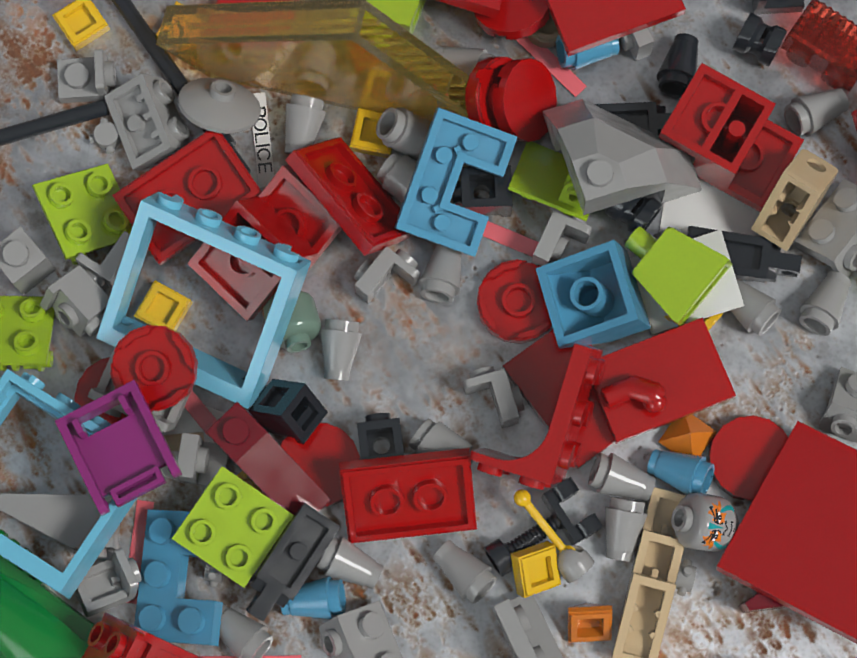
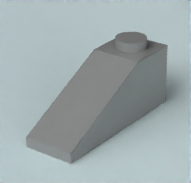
(59, 516)

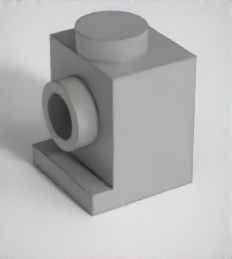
(77, 301)

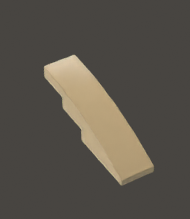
(651, 581)

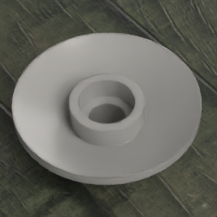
(219, 105)

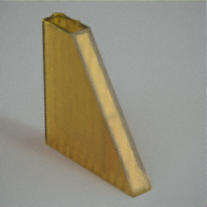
(316, 49)

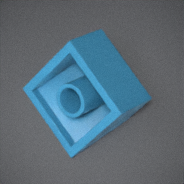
(593, 296)

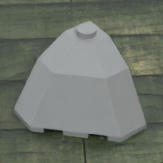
(616, 159)

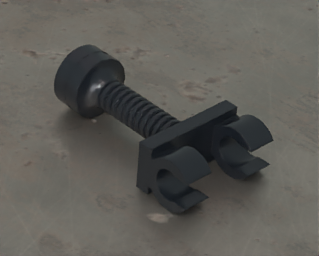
(500, 553)

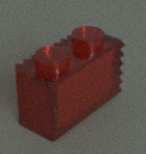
(826, 44)

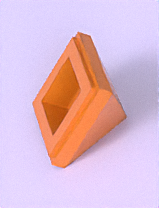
(687, 436)
(589, 623)

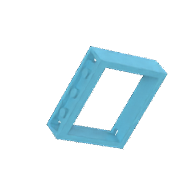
(238, 241)
(65, 583)

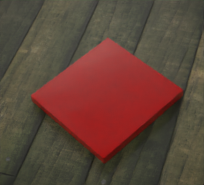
(803, 532)

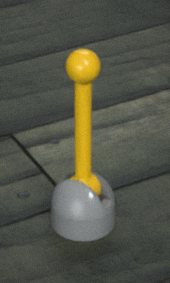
(571, 559)

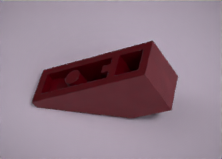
(265, 461)

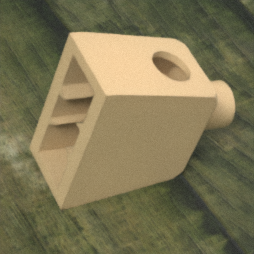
(804, 187)

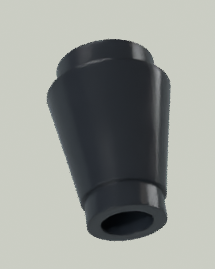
(679, 65)

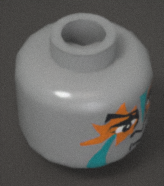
(705, 523)

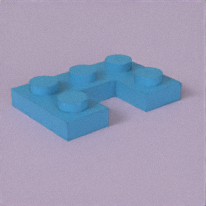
(447, 146)
(163, 584)

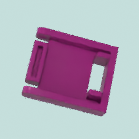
(122, 457)

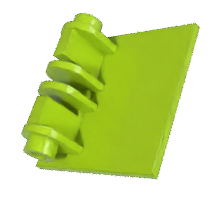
(546, 179)
(83, 210)
(25, 333)
(232, 526)

